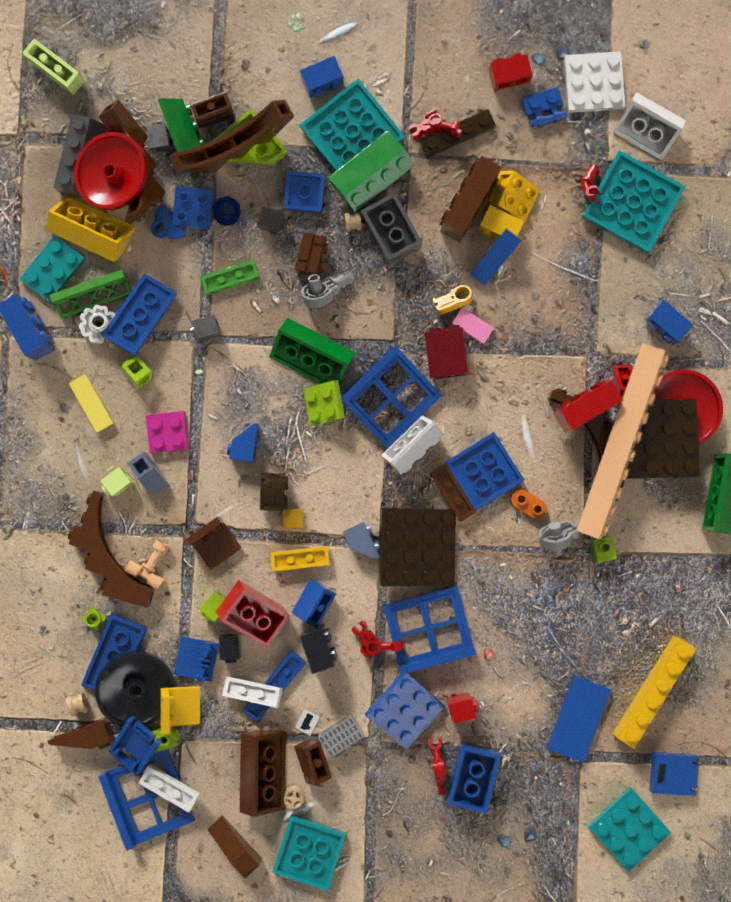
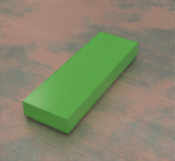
(230, 277)

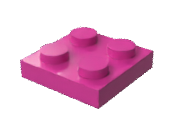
(167, 432)

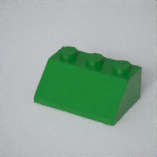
(179, 123)

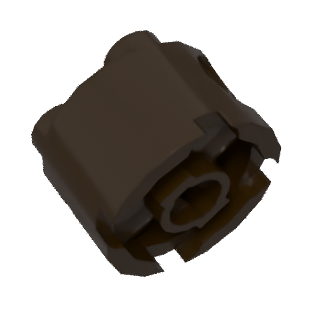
(272, 492)

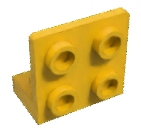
(513, 194)
(179, 707)

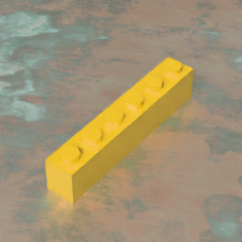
(654, 691)

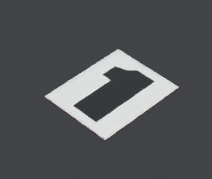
(307, 722)

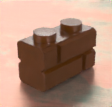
(212, 109)
(311, 254)
(313, 762)

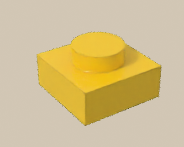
(292, 518)

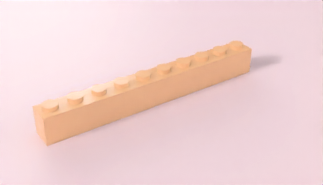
(622, 441)

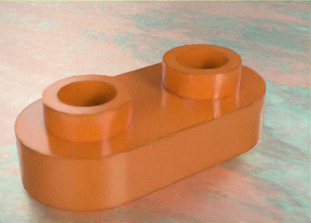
(529, 504)

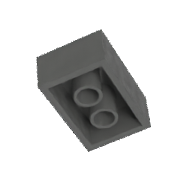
(391, 229)

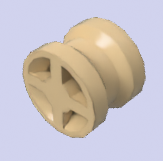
(353, 221)
(77, 704)
(293, 801)

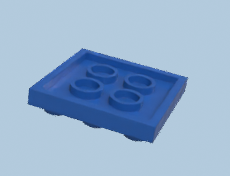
(484, 471)
(405, 710)

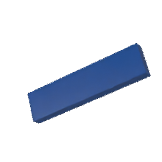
(280, 678)

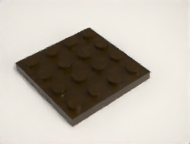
(667, 441)
(417, 547)

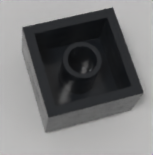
(318, 648)

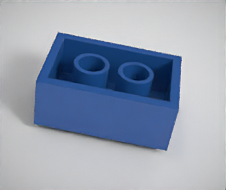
(27, 327)
(473, 777)

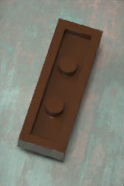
(452, 492)

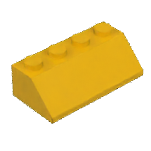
(89, 228)

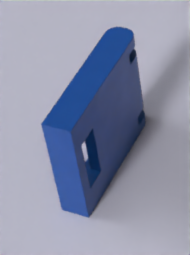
(139, 742)
(679, 773)

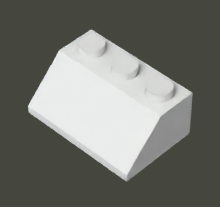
(649, 126)
(412, 445)

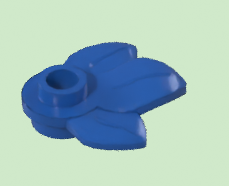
(164, 218)

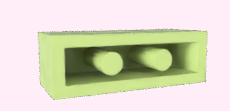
(53, 67)

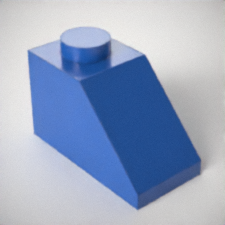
(244, 445)

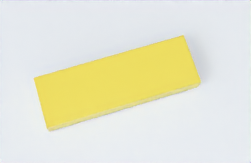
(91, 403)

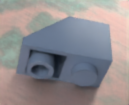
(148, 473)
(360, 540)

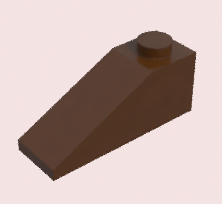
(87, 736)
(235, 847)

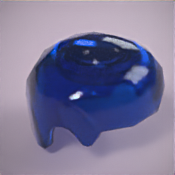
(226, 211)

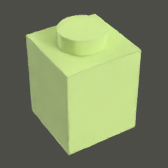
(116, 482)

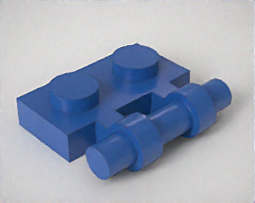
(543, 102)

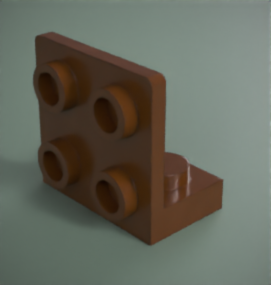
(214, 542)

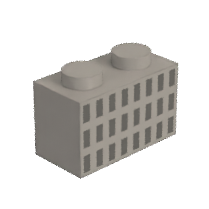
(341, 735)

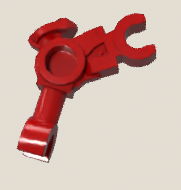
(434, 122)
(372, 645)
(438, 766)

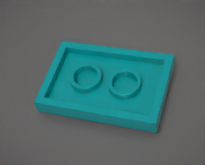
(52, 268)

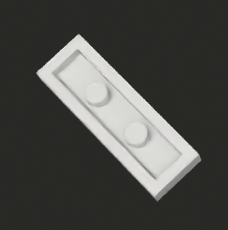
(252, 692)
(169, 788)

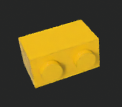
(497, 221)

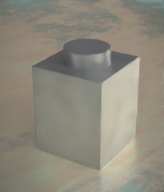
(159, 138)
(205, 328)

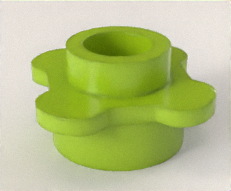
(91, 623)

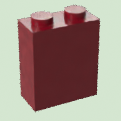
(447, 352)

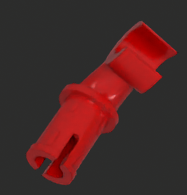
(587, 182)

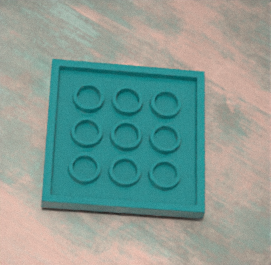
(348, 125)
(633, 202)

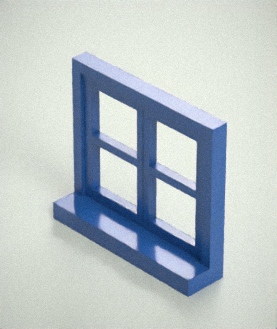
(372, 376)
(435, 656)
(120, 807)

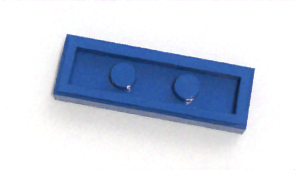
(495, 256)

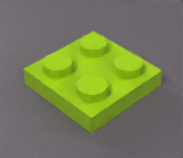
(324, 403)

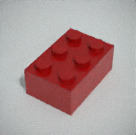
(587, 405)
(252, 614)

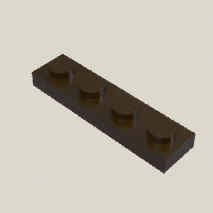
(470, 127)

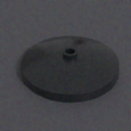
(118, 697)

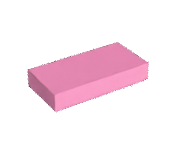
(473, 325)

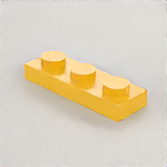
(299, 558)

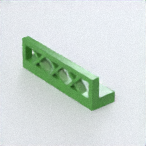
(90, 287)

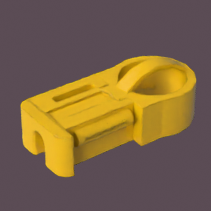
(449, 302)

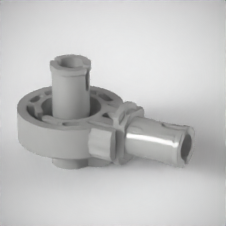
(323, 289)
(555, 532)

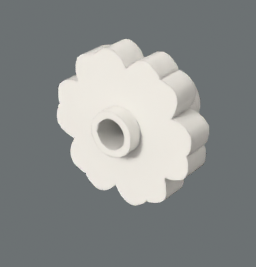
(90, 318)

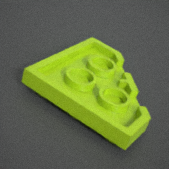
(263, 153)

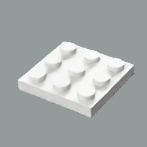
(594, 82)

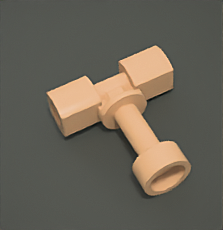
(147, 570)

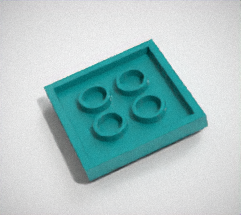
(629, 829)
(309, 852)

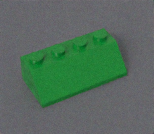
(370, 171)
(310, 353)
(718, 505)

